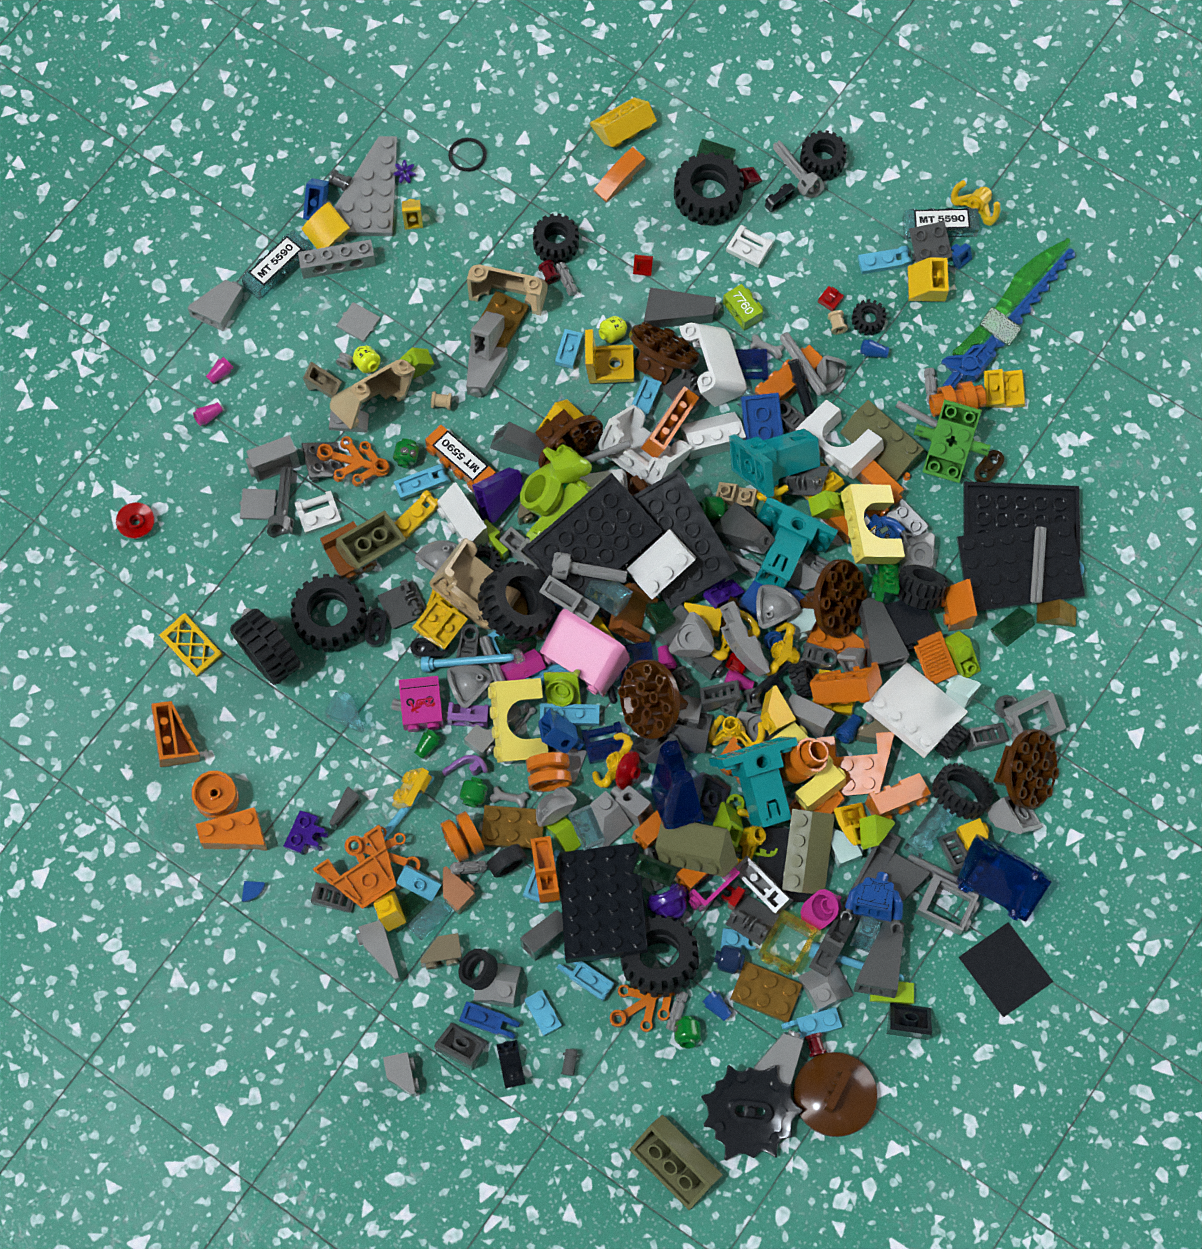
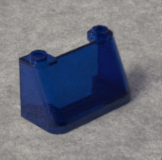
(674, 789)
(1002, 878)

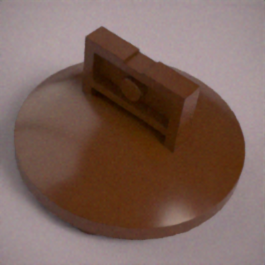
(661, 353)
(578, 434)
(837, 598)
(650, 699)
(1027, 768)
(835, 1094)

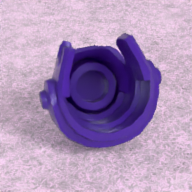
(669, 903)

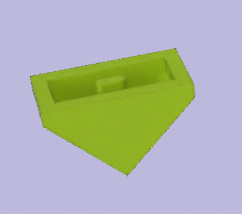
(874, 830)
(564, 834)

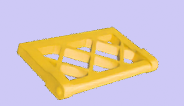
(187, 659)

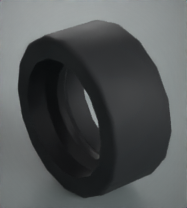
(506, 860)
(487, 974)

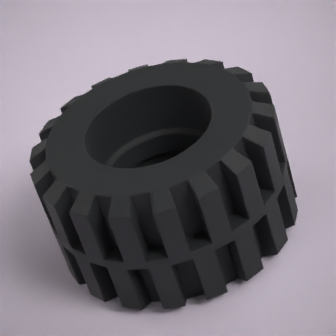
(825, 143)
(555, 226)
(921, 587)

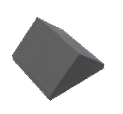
(460, 1045)

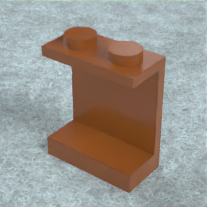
(342, 568)
(630, 619)

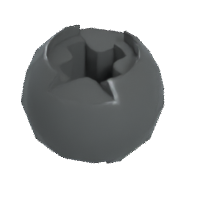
(1004, 700)

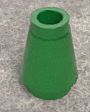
(427, 743)

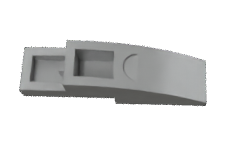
(745, 648)

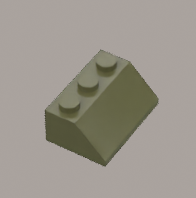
(369, 541)

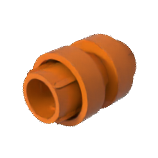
(964, 394)
(804, 760)

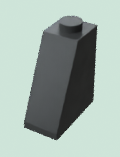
(517, 442)
(543, 935)

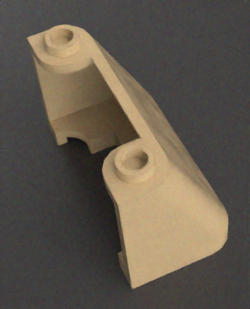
(483, 278)
(388, 381)
(460, 581)

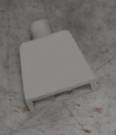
(633, 804)

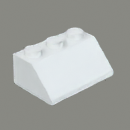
(711, 434)
(461, 516)
(661, 564)

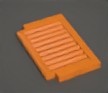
(935, 658)

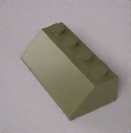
(899, 448)
(697, 848)
(808, 851)
(675, 1162)

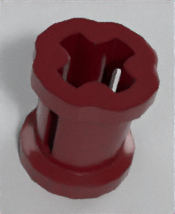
(549, 272)
(815, 1044)

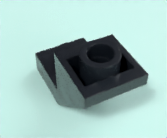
(510, 1064)

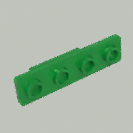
(885, 581)

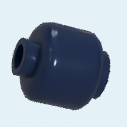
(729, 959)

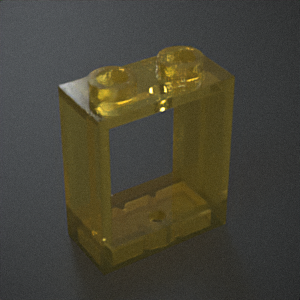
(797, 925)

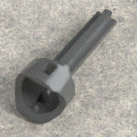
(281, 523)

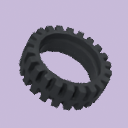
(955, 803)

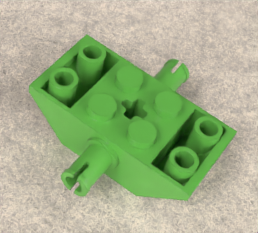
(946, 458)

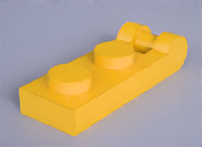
(416, 514)

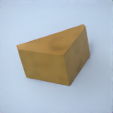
(1056, 613)

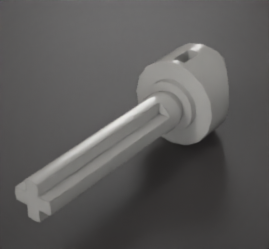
(806, 180)
(562, 566)

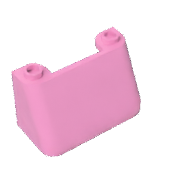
(584, 647)

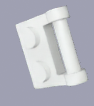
(747, 250)
(319, 518)

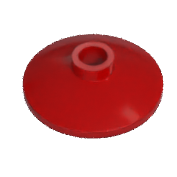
(135, 512)
(628, 770)

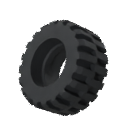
(708, 168)
(321, 590)
(499, 612)
(265, 646)
(670, 978)

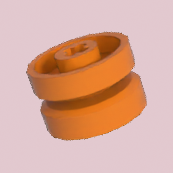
(548, 771)
(206, 788)
(459, 838)

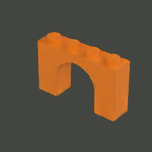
(873, 475)
(647, 835)

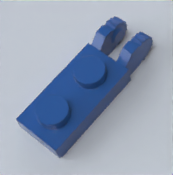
(487, 1020)

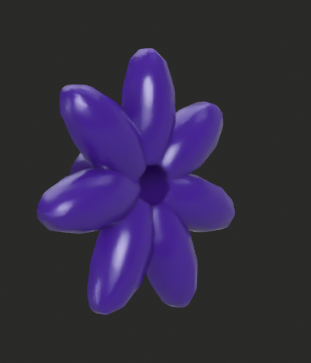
(407, 169)

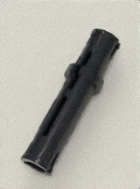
(799, 379)

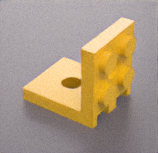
(599, 359)

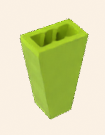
(570, 496)

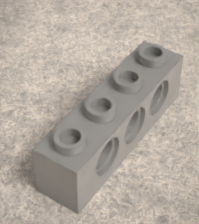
(336, 259)

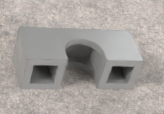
(481, 740)

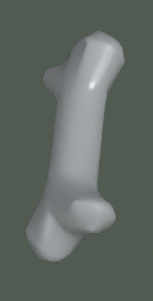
(776, 350)
(499, 795)

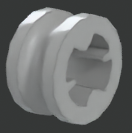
(344, 360)

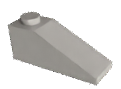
(763, 885)
(377, 945)

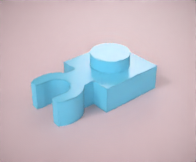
(733, 938)

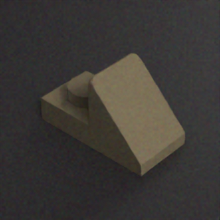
(319, 379)

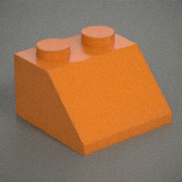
(959, 606)

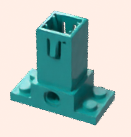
(768, 460)
(792, 536)
(760, 778)

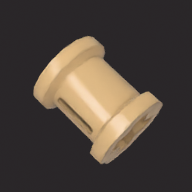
(837, 322)
(441, 400)

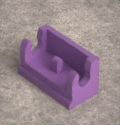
(468, 716)

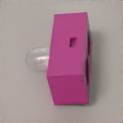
(522, 665)

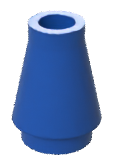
(873, 349)
(848, 729)
(717, 1005)

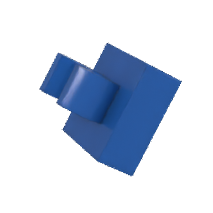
(961, 255)

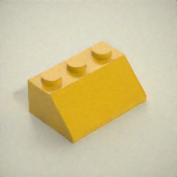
(624, 122)

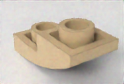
(733, 493)

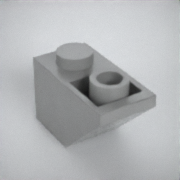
(399, 1072)

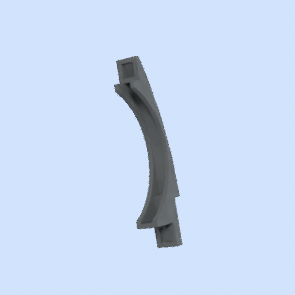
(840, 930)

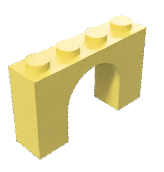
(866, 546)
(503, 696)
(823, 784)

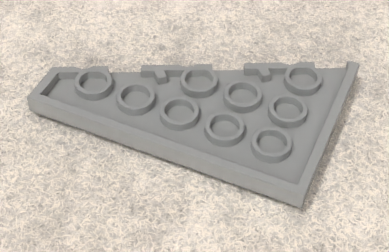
(370, 195)

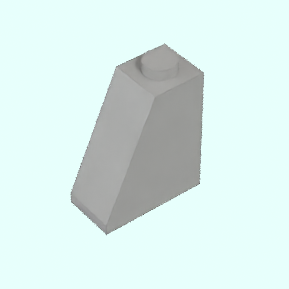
(218, 304)
(486, 335)
(484, 372)
(810, 715)
(783, 1054)

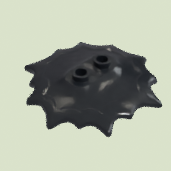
(747, 1130)

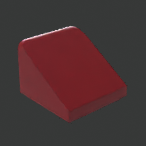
(750, 177)

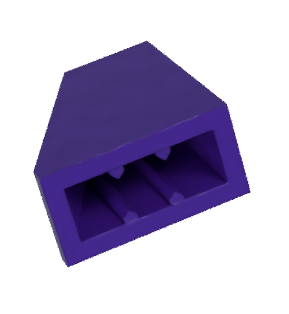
(497, 493)

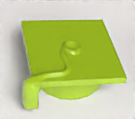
(562, 688)

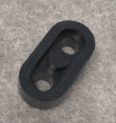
(783, 195)
(375, 628)
(430, 649)

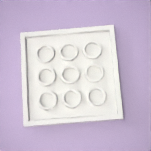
(915, 709)

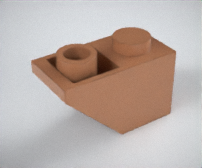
(456, 892)

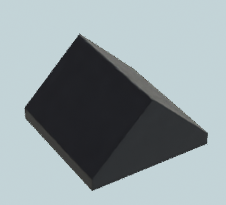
(909, 1021)

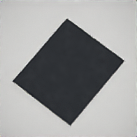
(775, 865)
(1005, 969)

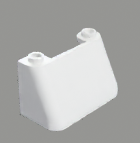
(725, 377)
(629, 426)

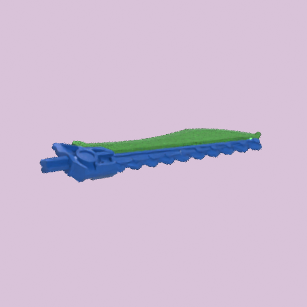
(979, 356)

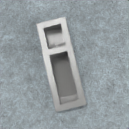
(515, 543)
(569, 599)

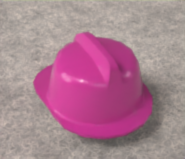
(821, 908)

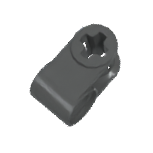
(791, 418)
(468, 647)
(817, 655)

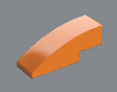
(620, 174)
(545, 869)

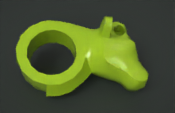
(564, 468)

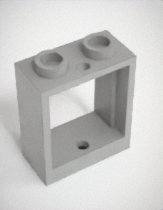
(269, 458)
(1051, 709)
(951, 887)

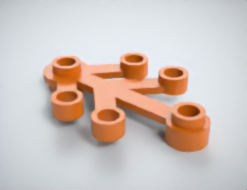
(355, 460)
(363, 848)
(645, 1001)

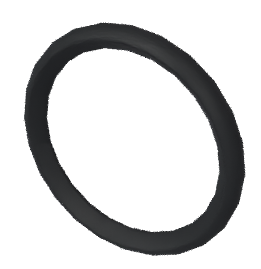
(463, 140)

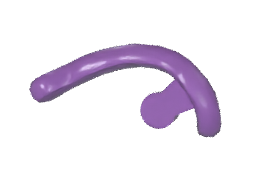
(478, 765)

